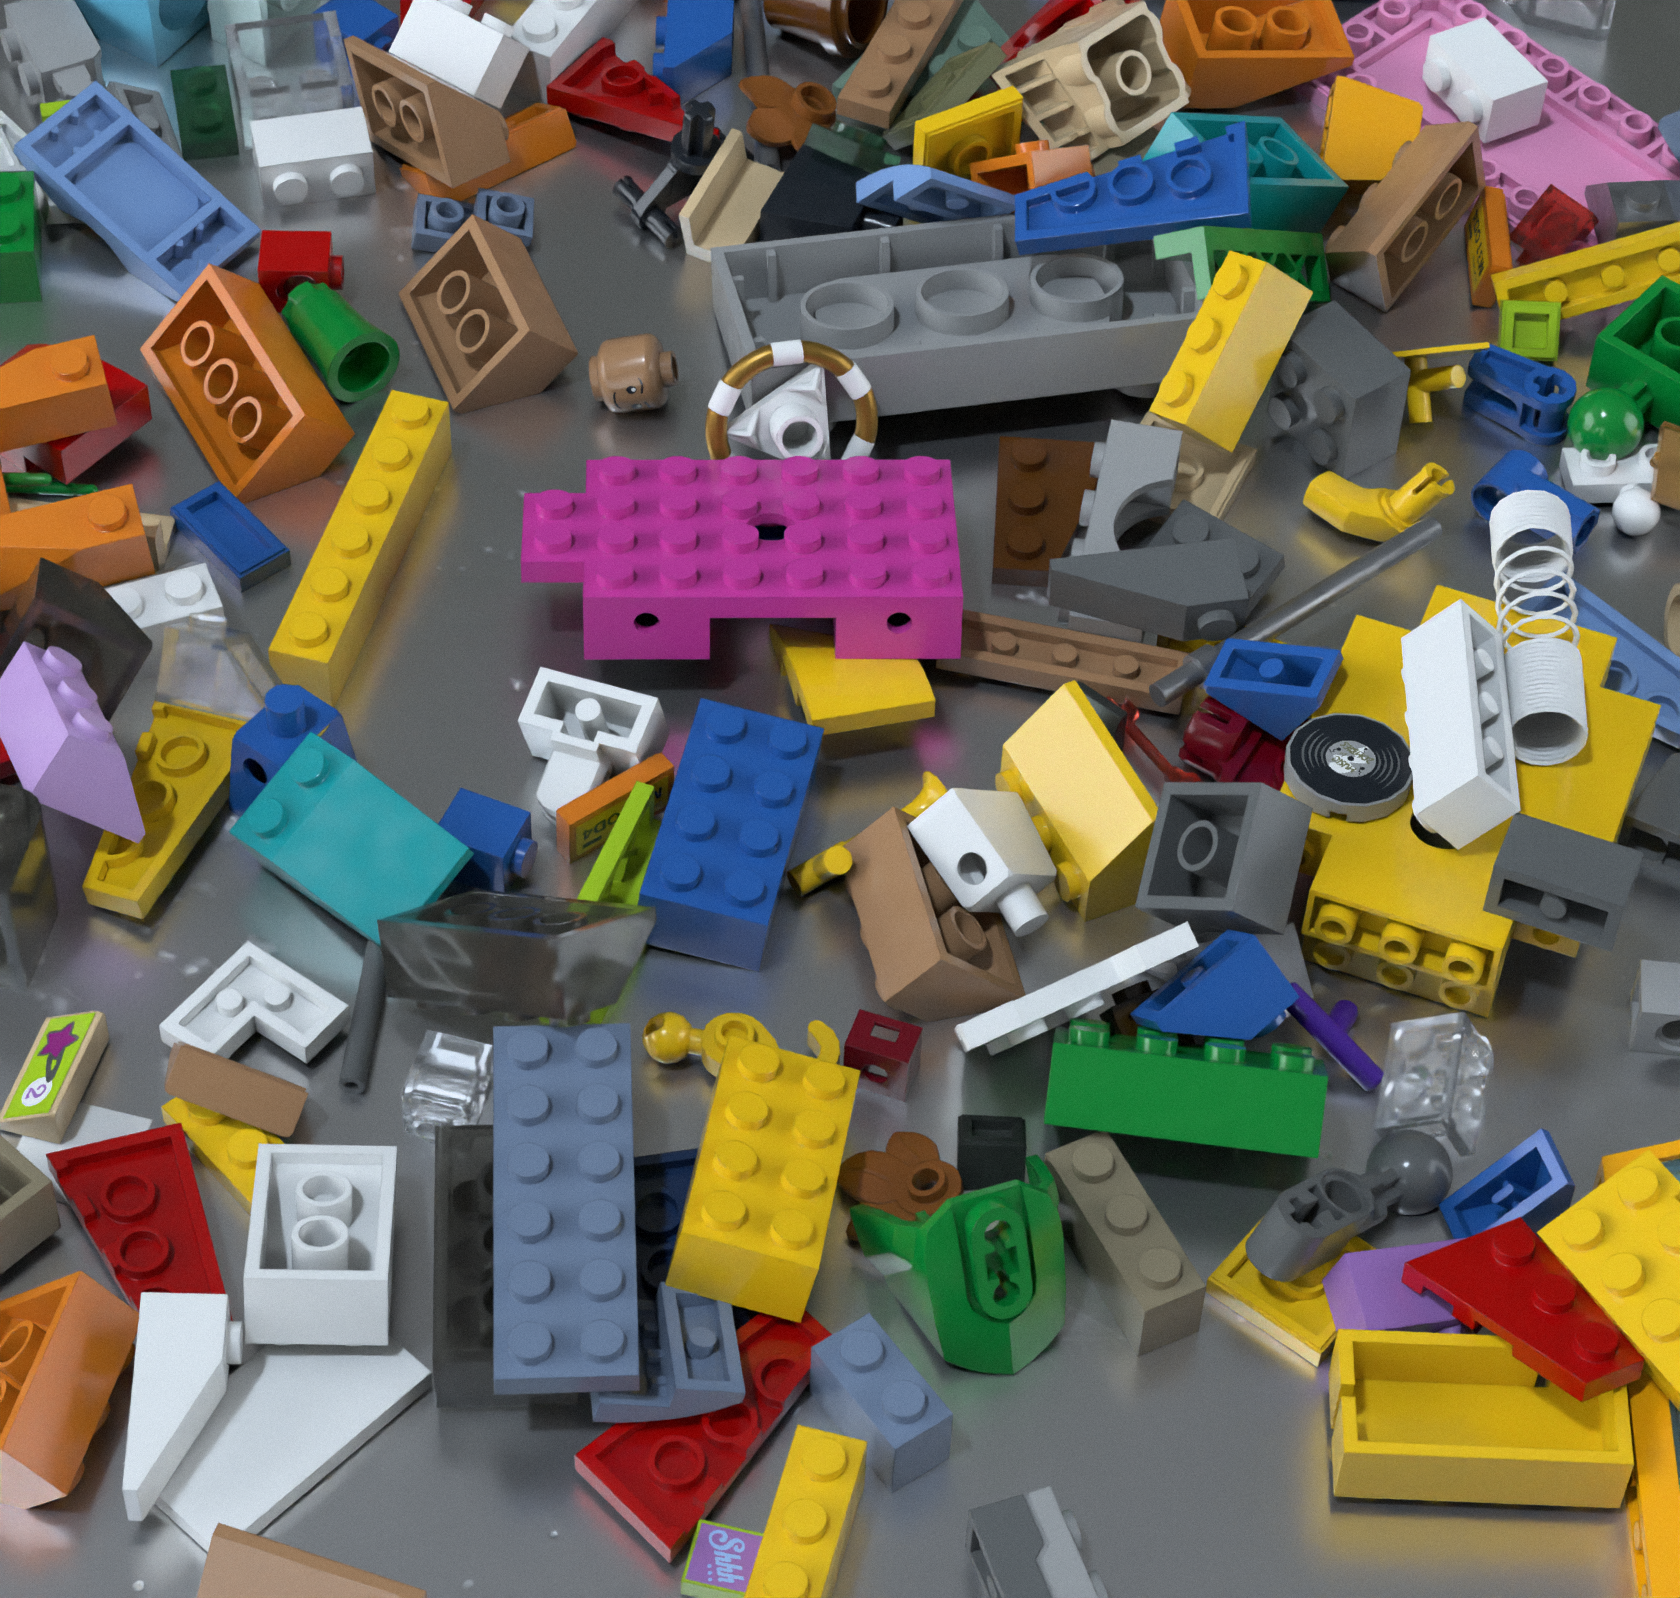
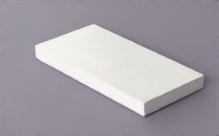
(284, 1429)

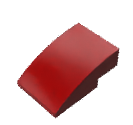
(74, 454)

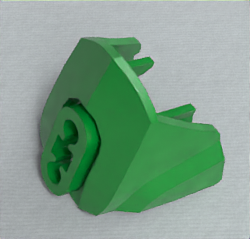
(948, 1264)

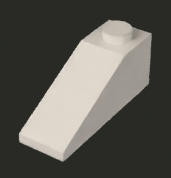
(176, 1386)

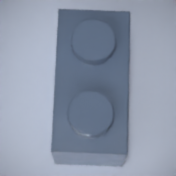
(882, 1400)

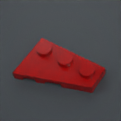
(1532, 1302)

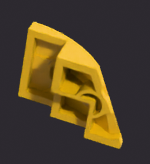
(849, 692)

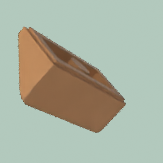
(234, 1089)

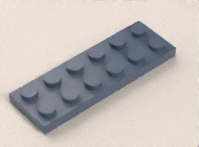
(564, 1210)

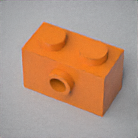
(1032, 167)

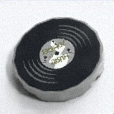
(1348, 766)

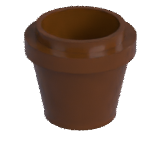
(837, 25)

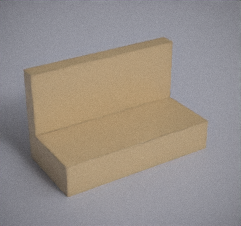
(727, 200)

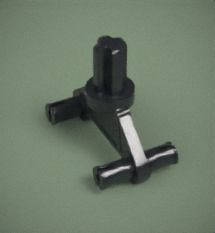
(690, 156)

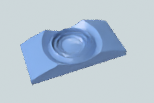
(134, 192)

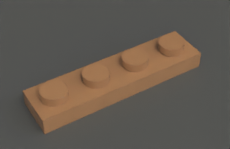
(895, 60)
(1054, 656)

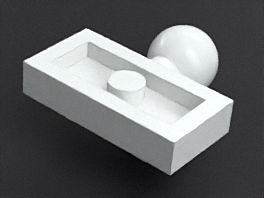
(1620, 482)

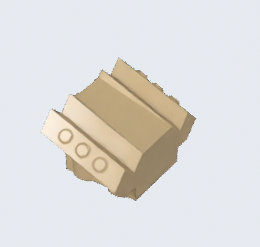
(1097, 79)

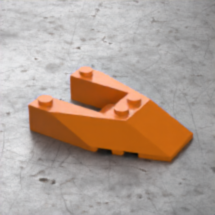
(99, 534)

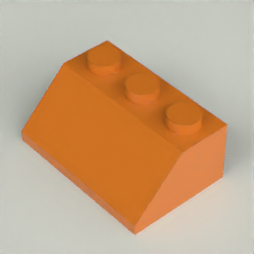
(56, 1376)

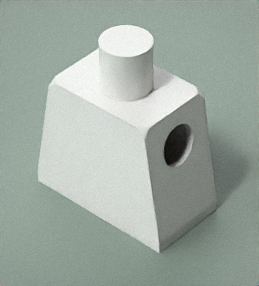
(988, 854)

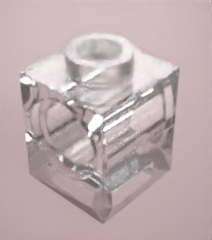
(446, 1084)

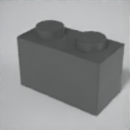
(1563, 881)

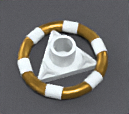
(795, 414)

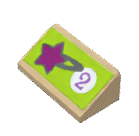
(55, 1076)

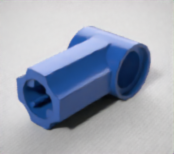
(1521, 472)

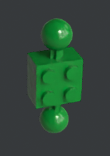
(1631, 376)

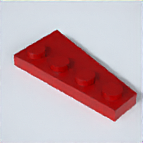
(142, 1211)
(678, 1469)

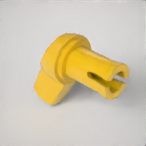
(1377, 511)

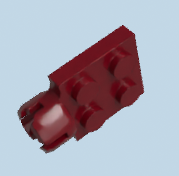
(1233, 747)

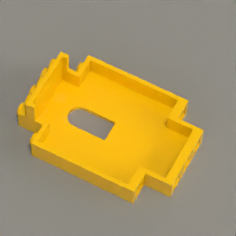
(1415, 910)

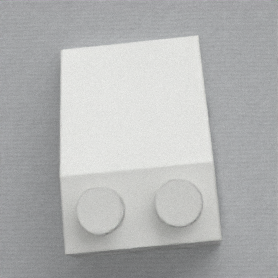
(321, 1245)

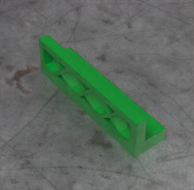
(1279, 248)

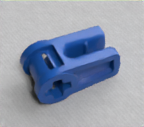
(1518, 392)

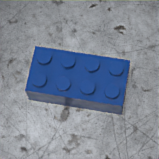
(729, 833)

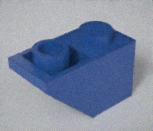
(695, 44)

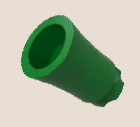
(343, 345)

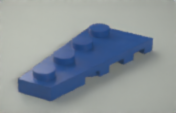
(1141, 199)

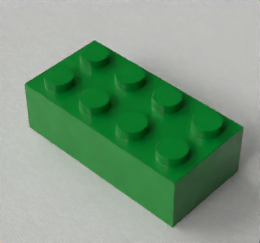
(1186, 1089)

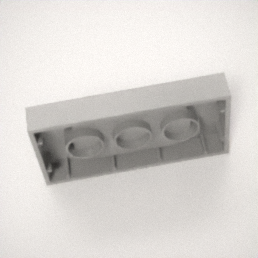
(956, 313)

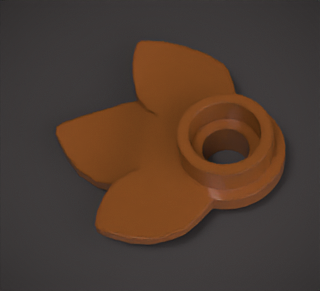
(786, 112)
(900, 1178)

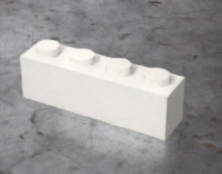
(558, 36)
(1459, 725)

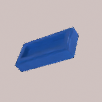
(230, 536)

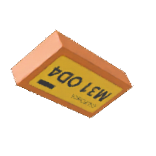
(1487, 244)
(588, 820)

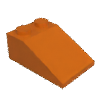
(1251, 47)

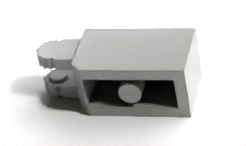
(52, 47)

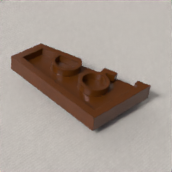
(1037, 506)

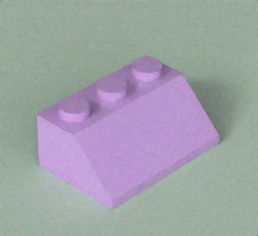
(64, 742)

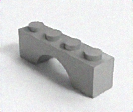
(1134, 483)

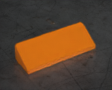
(534, 138)

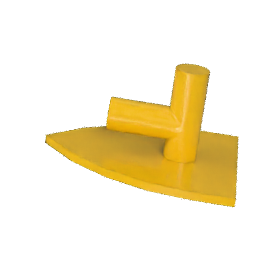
(1426, 380)

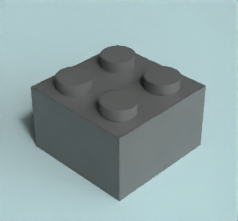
(1339, 392)
(1224, 857)

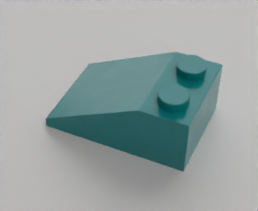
(348, 839)

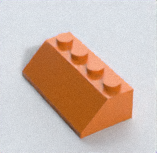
(245, 387)

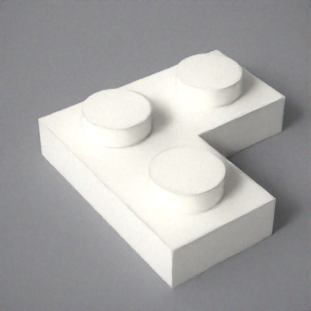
(257, 995)

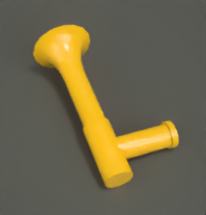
(838, 860)

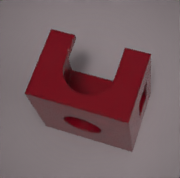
(897, 1059)

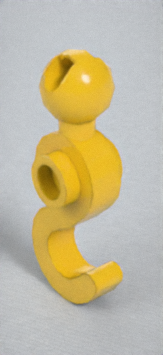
(671, 1038)

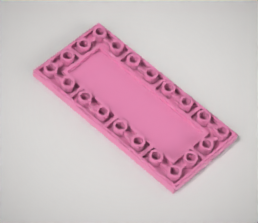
(1582, 129)

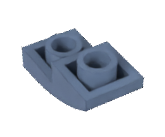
(439, 218)

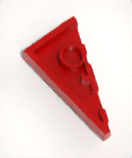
(617, 93)

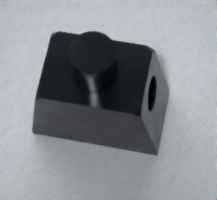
(819, 199)

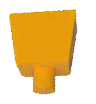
(1365, 131)

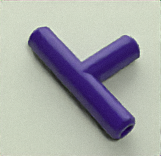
(1332, 1034)

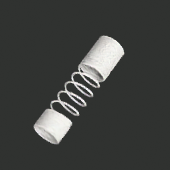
(1545, 671)

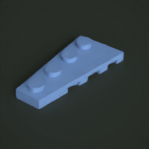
(1639, 662)

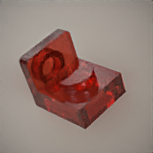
(1551, 227)

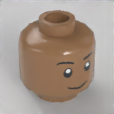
(633, 374)

